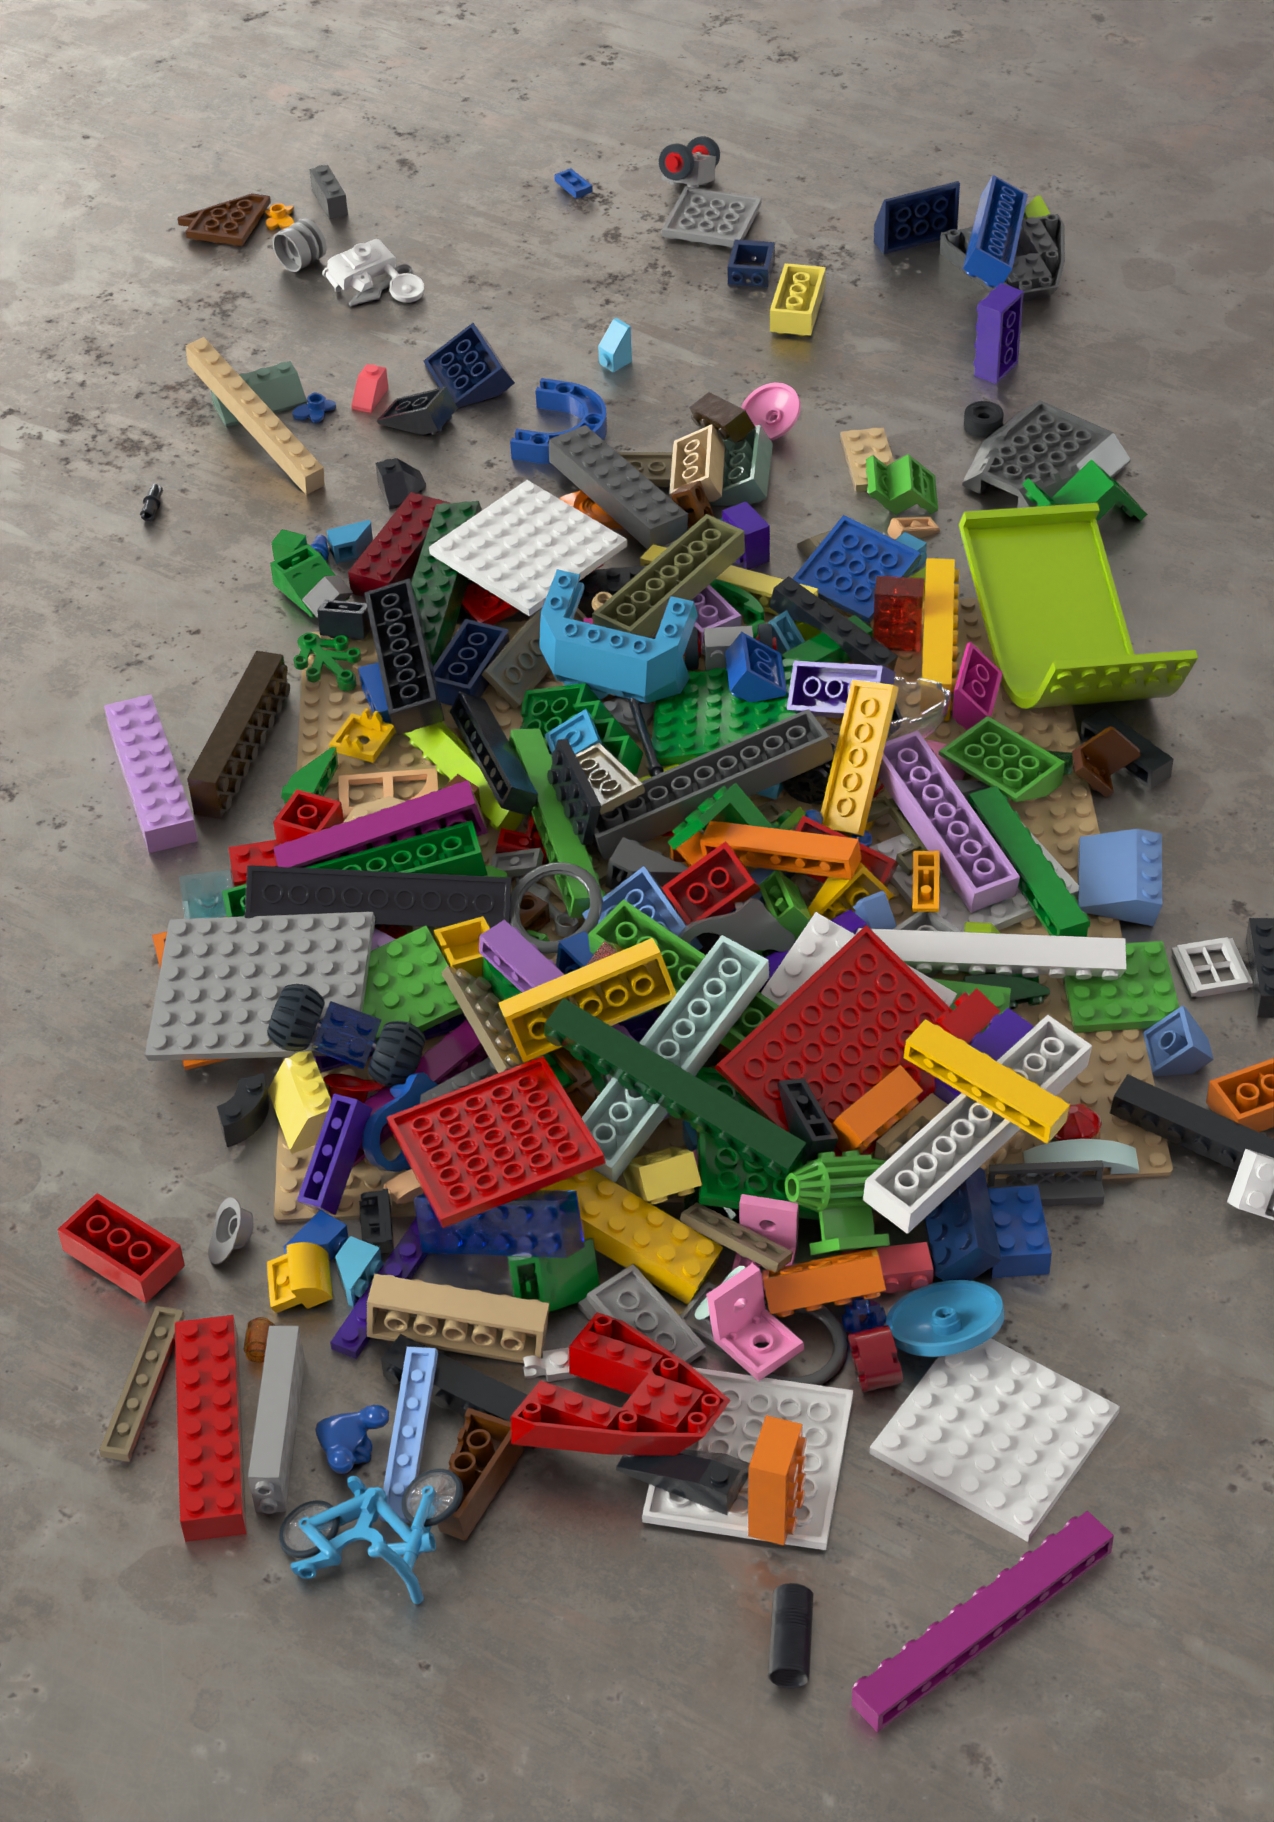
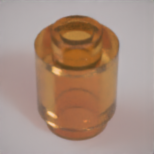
(256, 1339)

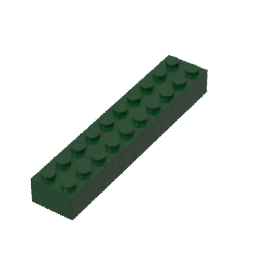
(437, 585)

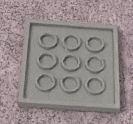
(711, 217)

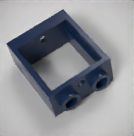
(755, 253)

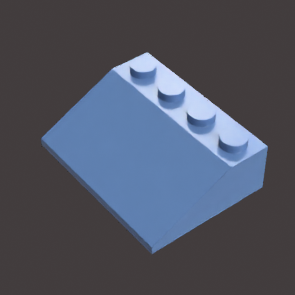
(1121, 875)
(648, 897)

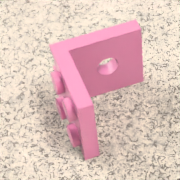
(782, 1229)
(742, 1322)

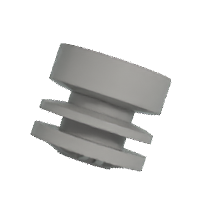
(299, 245)

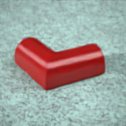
(517, 841)

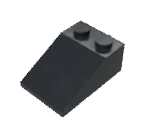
(420, 412)

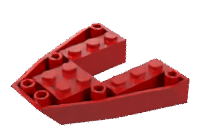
(667, 1405)

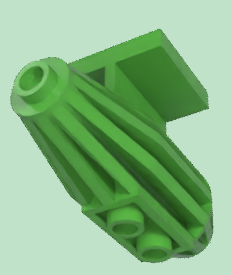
(836, 1191)

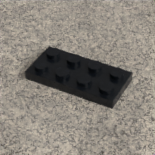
(574, 791)

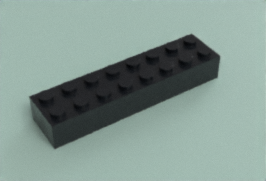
(404, 657)

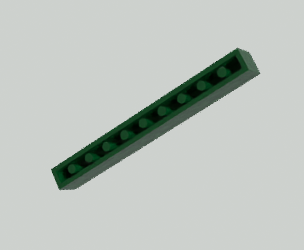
(674, 1089)

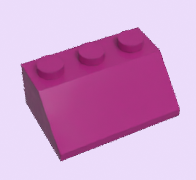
(975, 688)

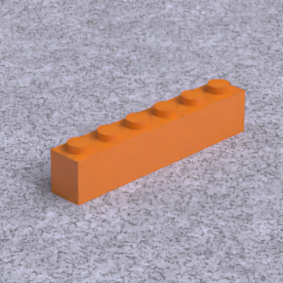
(786, 849)

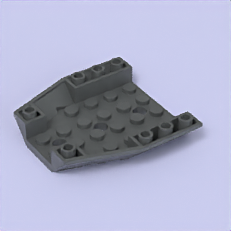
(1045, 448)

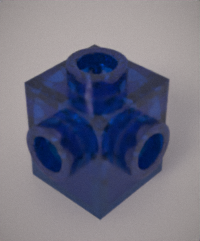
(874, 1314)

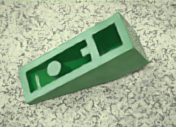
(314, 776)

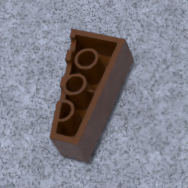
(482, 1464)

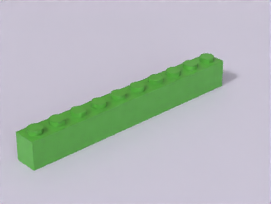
(549, 817)

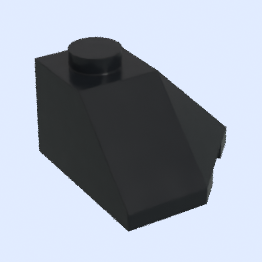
(398, 480)

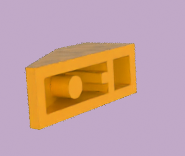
(925, 881)

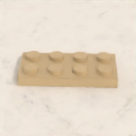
(859, 446)

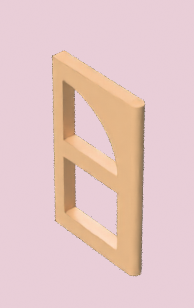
(387, 779)

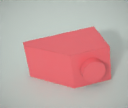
(370, 388)

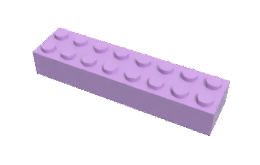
(150, 774)
(946, 823)

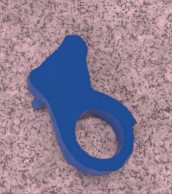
(406, 1096)

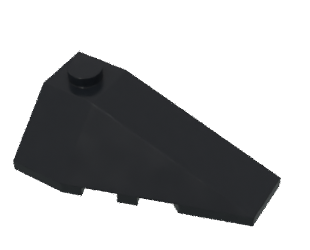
(695, 1475)

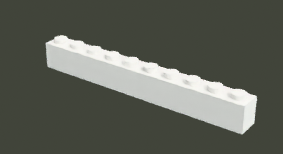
(1007, 953)

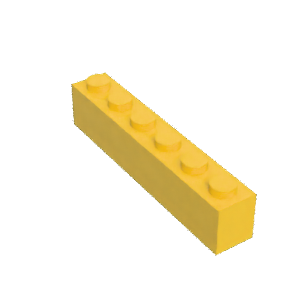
(986, 1081)

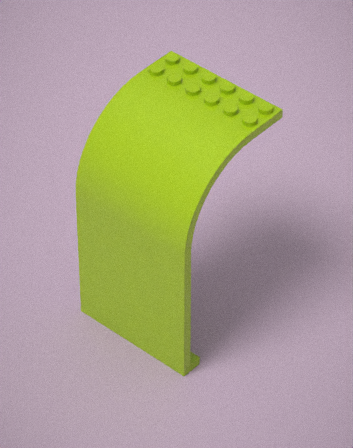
(1057, 610)

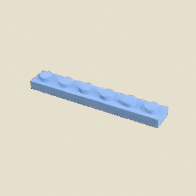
(409, 1424)

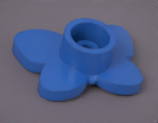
(314, 409)

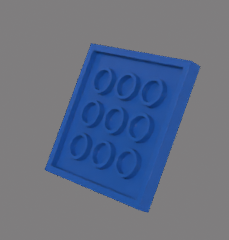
(849, 562)

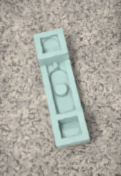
(1115, 1155)

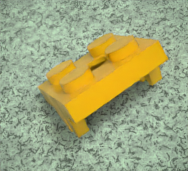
(355, 728)

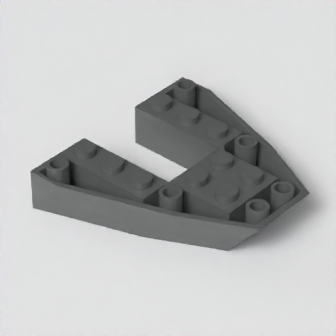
(1035, 272)

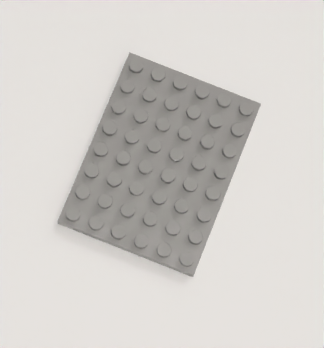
(229, 971)

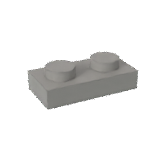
(518, 862)

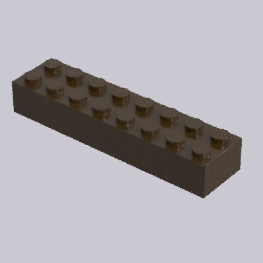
(238, 735)

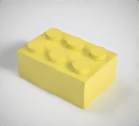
(662, 1174)

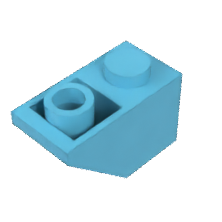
(356, 1267)

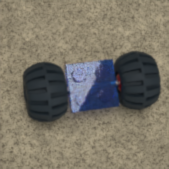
(345, 1035)

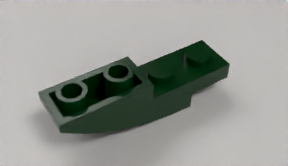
(1021, 989)

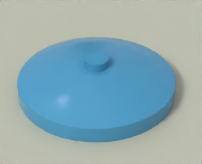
(946, 1318)

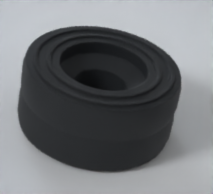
(983, 418)

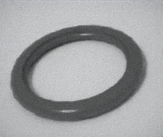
(556, 869)
(839, 1352)

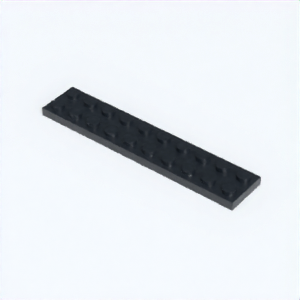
(391, 896)

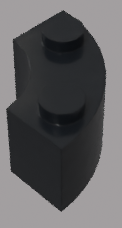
(245, 1110)

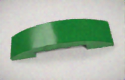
(740, 600)

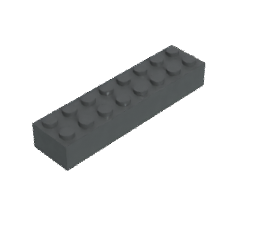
(617, 487)

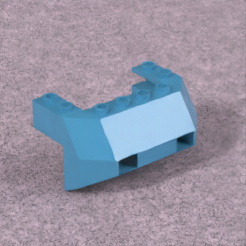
(612, 658)

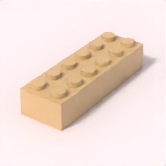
(456, 1318)

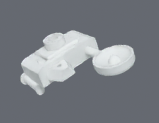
(367, 261)

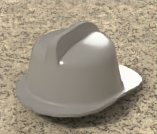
(231, 1230)

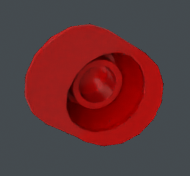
(350, 1086)

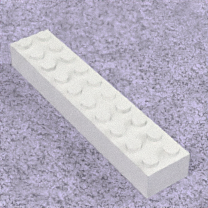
(968, 1132)

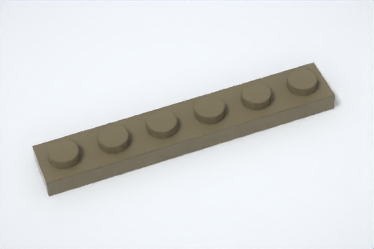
(141, 1385)

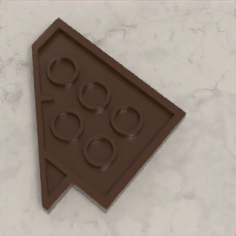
(226, 222)

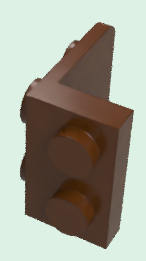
(1103, 757)

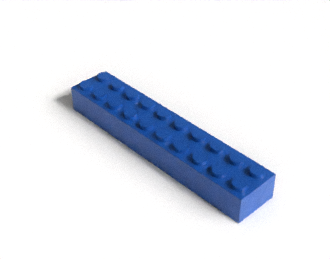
(995, 232)

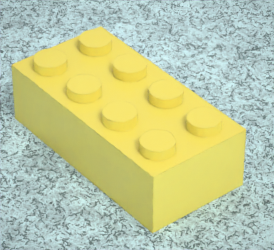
(797, 299)

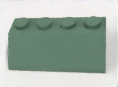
(275, 385)

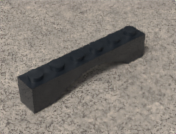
(810, 609)

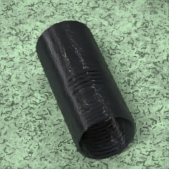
(791, 1635)

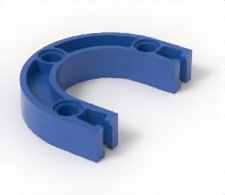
(562, 397)

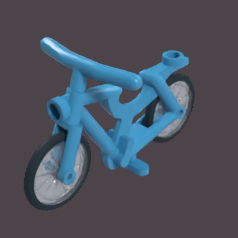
(425, 1503)

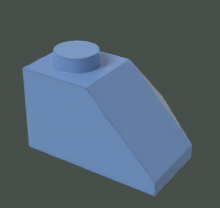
(875, 911)

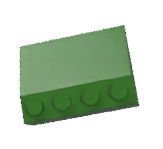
(1005, 761)

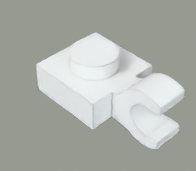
(552, 1364)

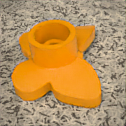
(279, 216)

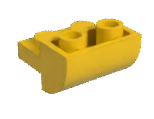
(299, 1277)

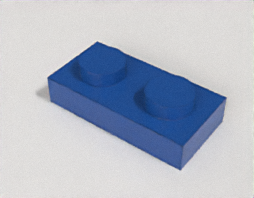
(573, 183)

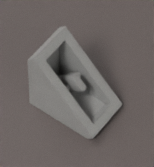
(327, 589)

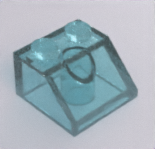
(203, 893)

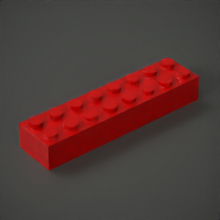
(209, 1429)

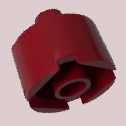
(875, 1358)

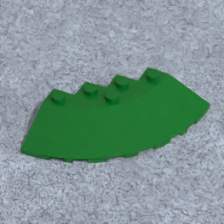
(554, 705)

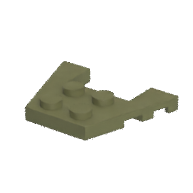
(885, 806)

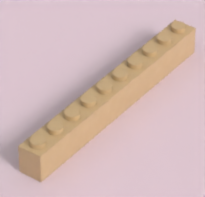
(255, 416)

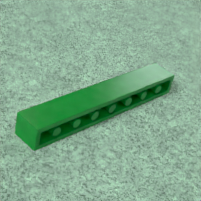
(1038, 880)

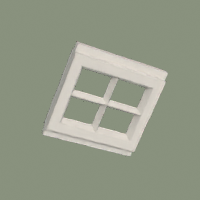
(1234, 962)

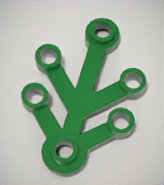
(312, 643)

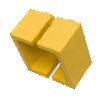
(461, 944)

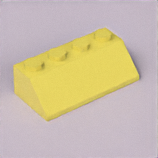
(300, 1100)

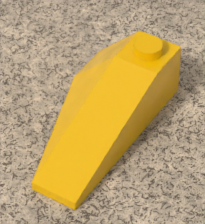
(842, 894)

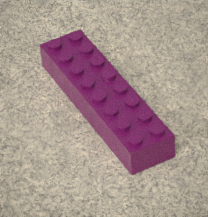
(389, 825)

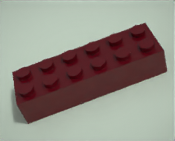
(396, 548)

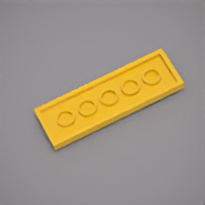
(858, 756)

